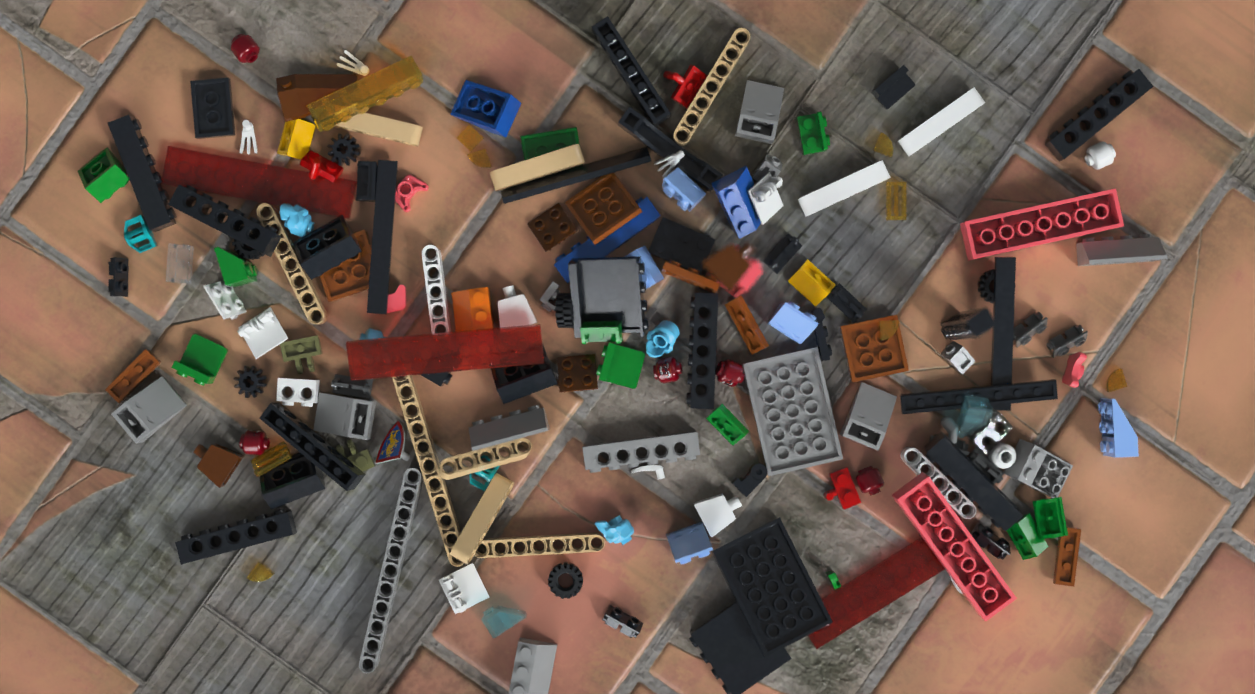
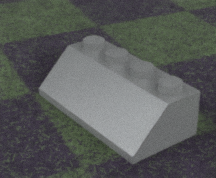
(1120, 251)
(508, 428)
(532, 667)

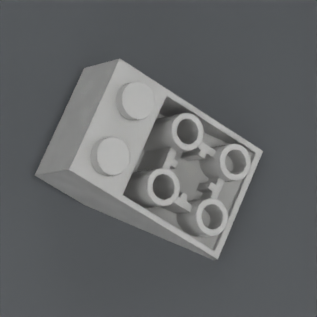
(759, 112)
(149, 410)
(345, 416)
(869, 416)
(1039, 469)

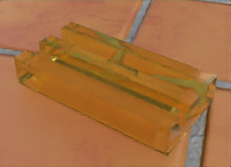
(888, 201)
(271, 457)

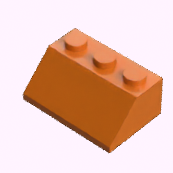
(473, 309)

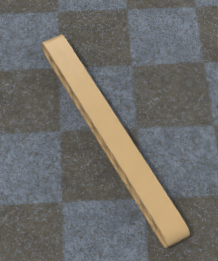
(422, 457)

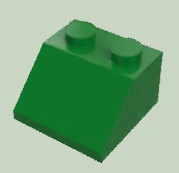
(103, 175)
(235, 269)

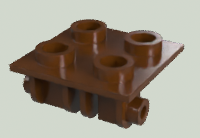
(552, 227)
(577, 373)

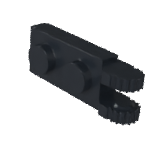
(820, 335)

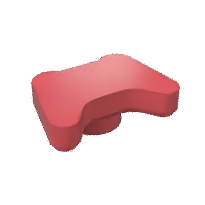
(406, 190)
(397, 300)
(1074, 369)

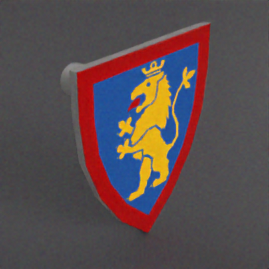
(393, 445)

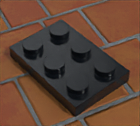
(212, 108)
(681, 245)

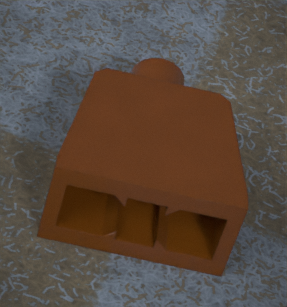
(730, 265)
(217, 462)

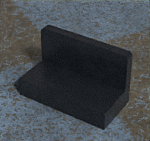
(894, 88)

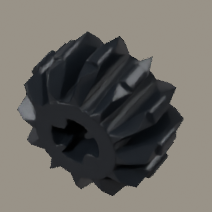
(338, 144)
(250, 373)

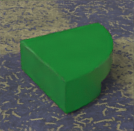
(833, 579)

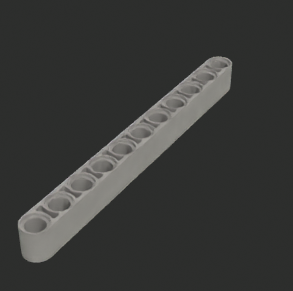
(386, 577)

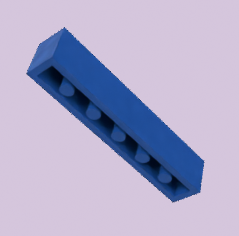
(611, 242)

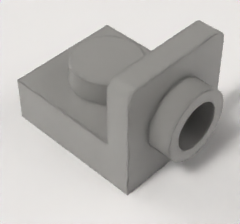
(770, 164)
(549, 294)
(958, 357)

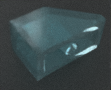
(973, 415)
(501, 619)

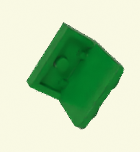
(201, 360)
(621, 365)

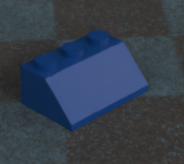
(736, 201)

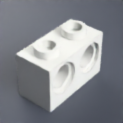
(298, 387)

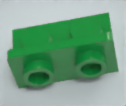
(813, 133)
(727, 424)

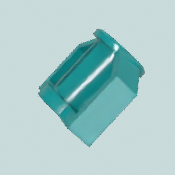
(144, 228)
(488, 477)

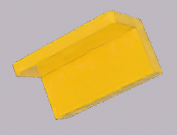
(296, 138)
(811, 283)

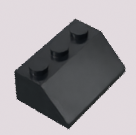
(326, 247)
(523, 380)
(291, 481)

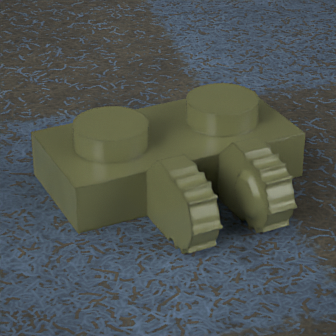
(301, 349)
(362, 460)

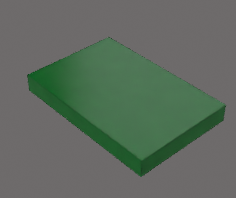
(546, 142)

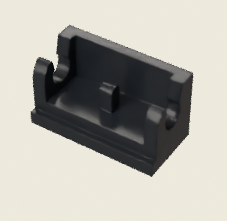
(366, 181)

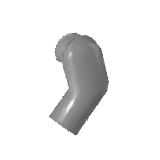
(951, 427)

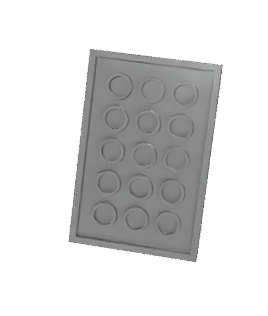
(792, 411)

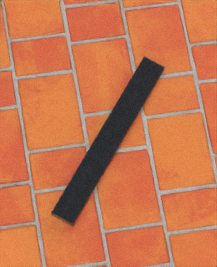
(576, 175)
(382, 237)
(1004, 317)
(996, 394)

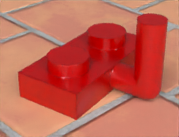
(687, 85)
(321, 166)
(843, 488)

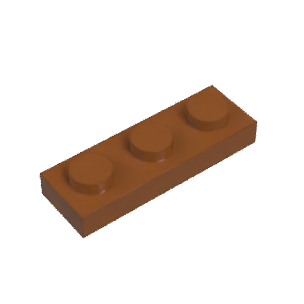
(746, 325)
(133, 375)
(1067, 558)

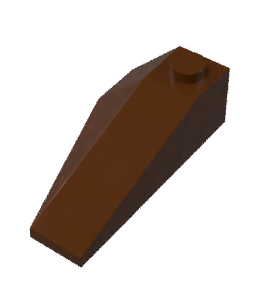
(302, 89)

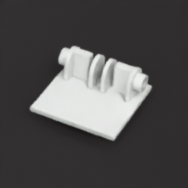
(766, 197)
(225, 300)
(263, 333)
(464, 588)

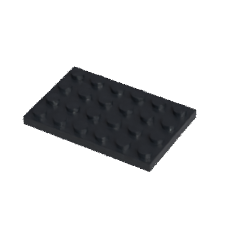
(772, 587)

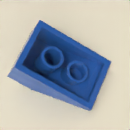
(486, 108)

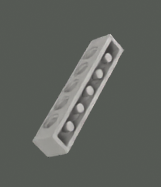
(689, 439)

